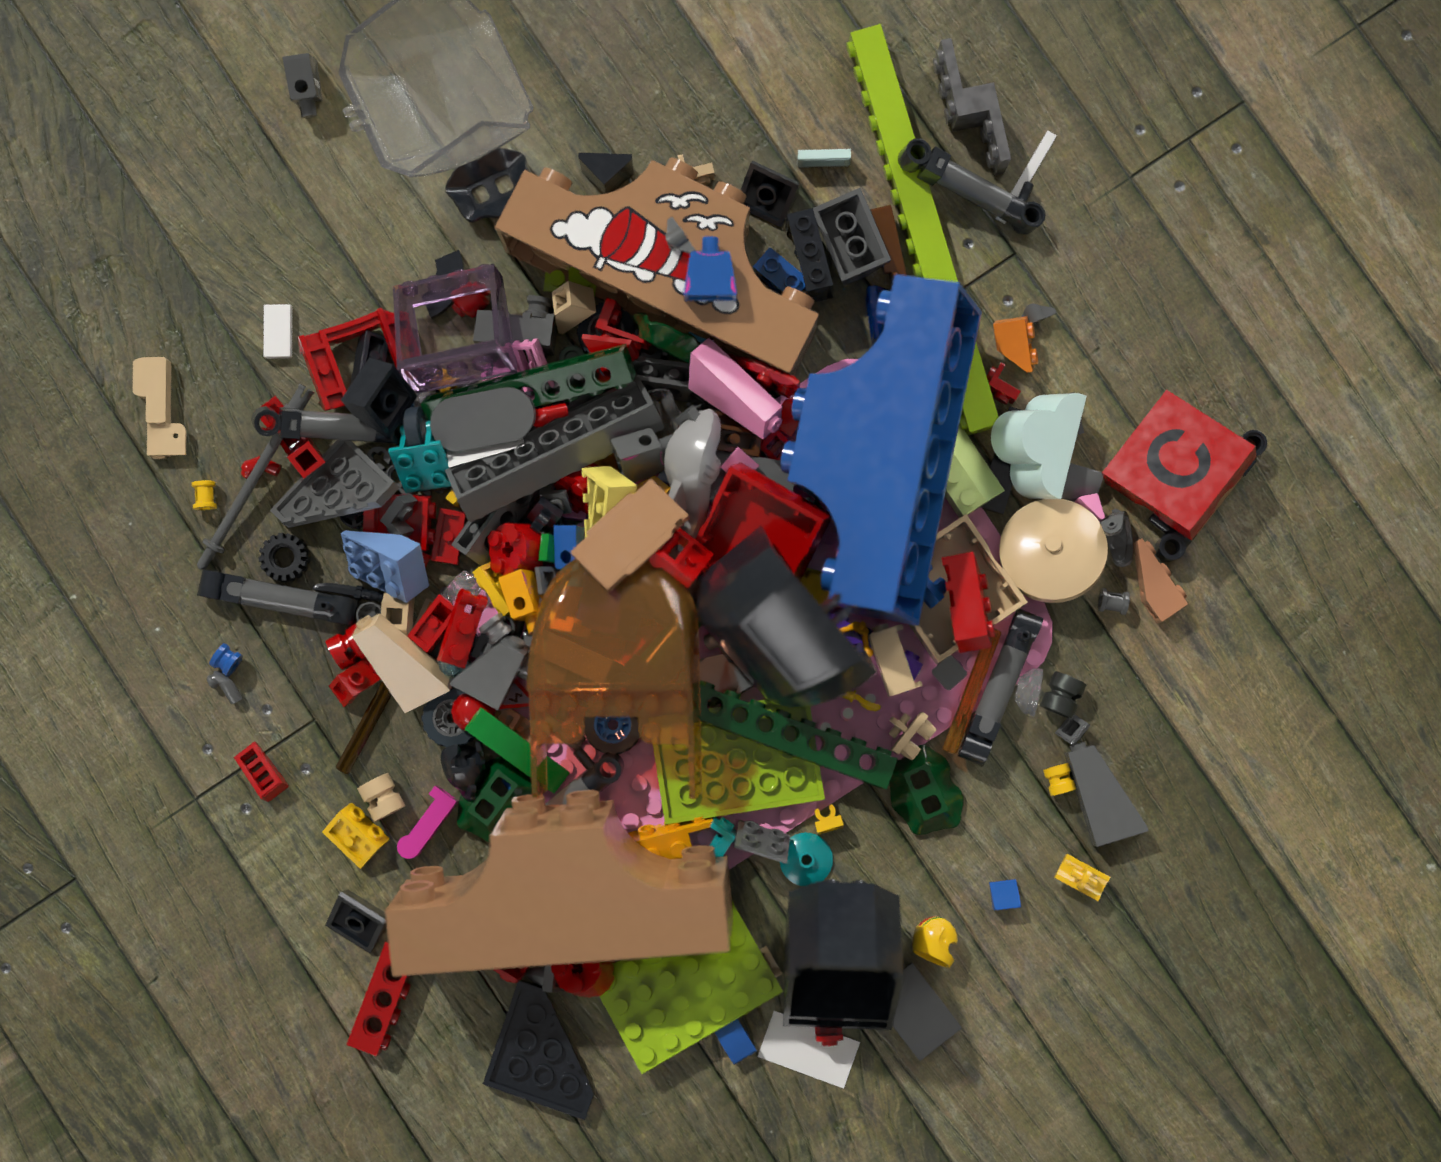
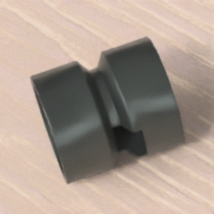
(1063, 695)

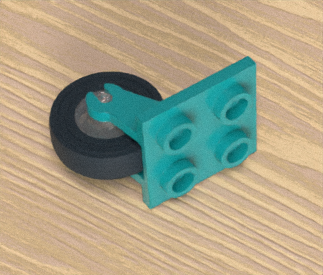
(419, 458)

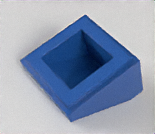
(1004, 894)

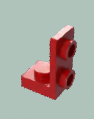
(611, 316)
(354, 681)

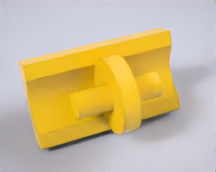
(1082, 877)

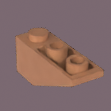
(1156, 588)

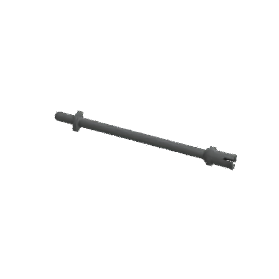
(214, 544)

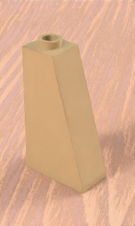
(400, 663)

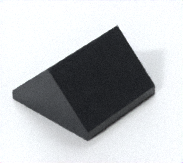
(606, 169)
(769, 193)
(357, 920)

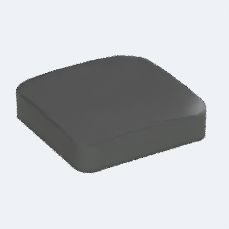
(949, 672)

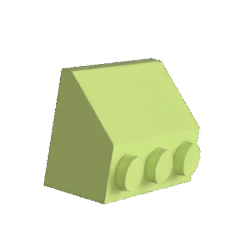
(970, 478)

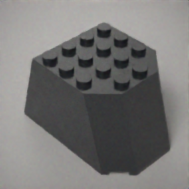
(842, 956)

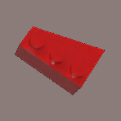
(968, 602)

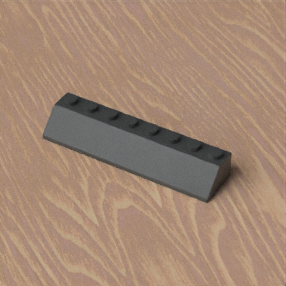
(553, 450)

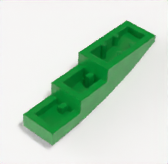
(512, 747)

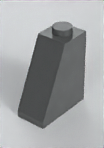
(494, 672)

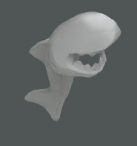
(693, 467)

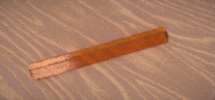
(970, 696)

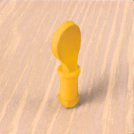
(852, 695)

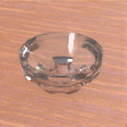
(1028, 691)

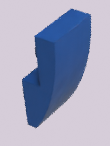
(735, 1041)

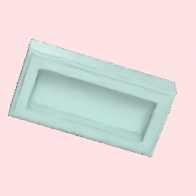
(823, 158)

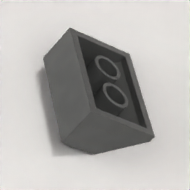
(851, 236)

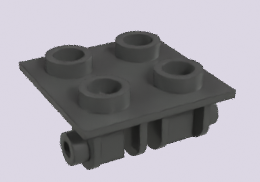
(762, 841)

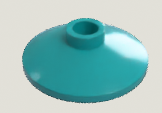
(821, 863)

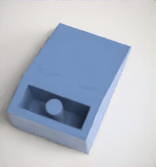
(386, 562)

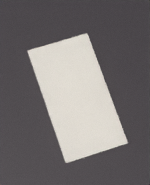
(799, 1051)

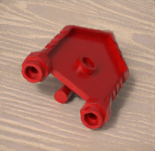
(768, 377)

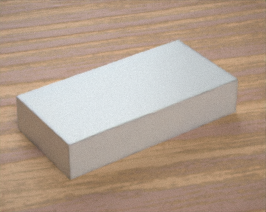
(277, 331)

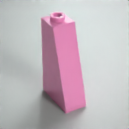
(732, 390)

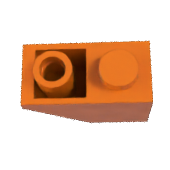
(1014, 341)

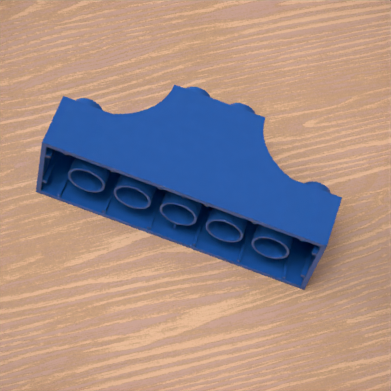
(883, 445)

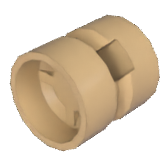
(381, 797)

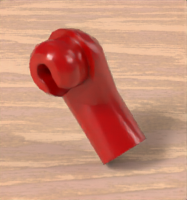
(547, 414)
(273, 468)

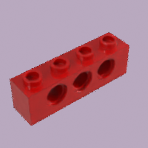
(362, 1035)

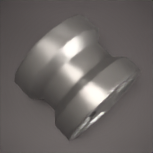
(495, 629)

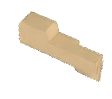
(153, 383)

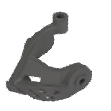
(1119, 537)

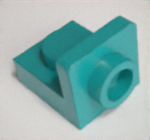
(722, 842)

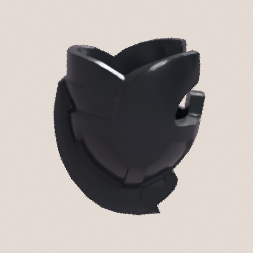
(464, 767)

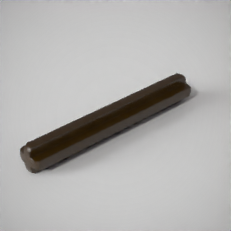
(364, 729)

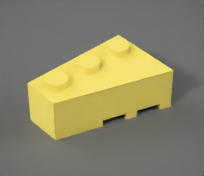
(605, 490)

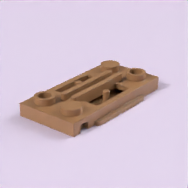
(629, 535)

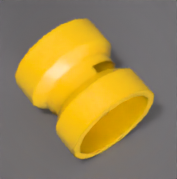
(1059, 779)

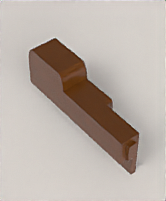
(886, 225)

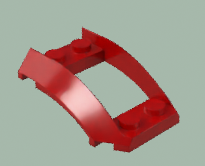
(321, 360)

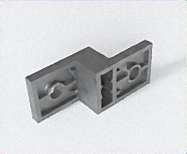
(972, 107)

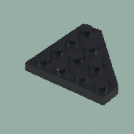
(537, 1057)

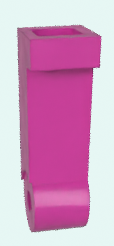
(414, 843)

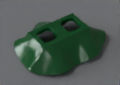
(666, 338)
(520, 784)
(907, 799)

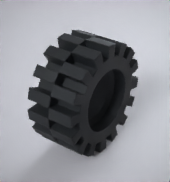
(268, 557)

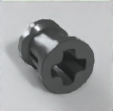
(1113, 601)

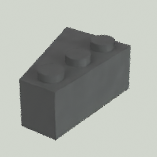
(522, 328)

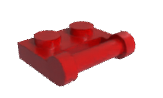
(688, 562)

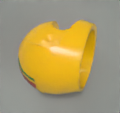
(933, 939)

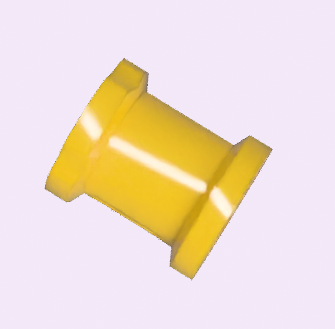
(204, 495)

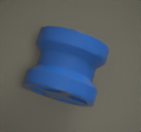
(226, 660)

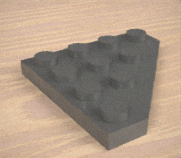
(339, 487)

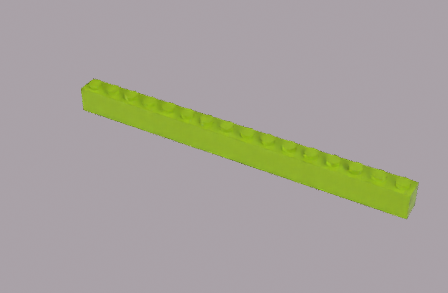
(913, 196)

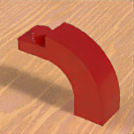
(300, 452)

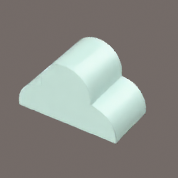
(1039, 443)

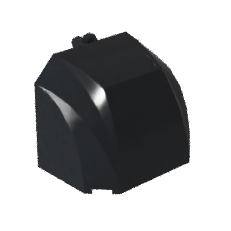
(778, 628)

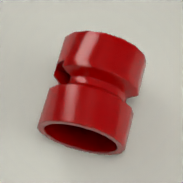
(344, 648)

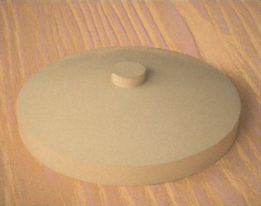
(1053, 550)

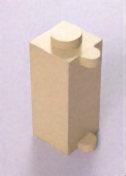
(892, 659)

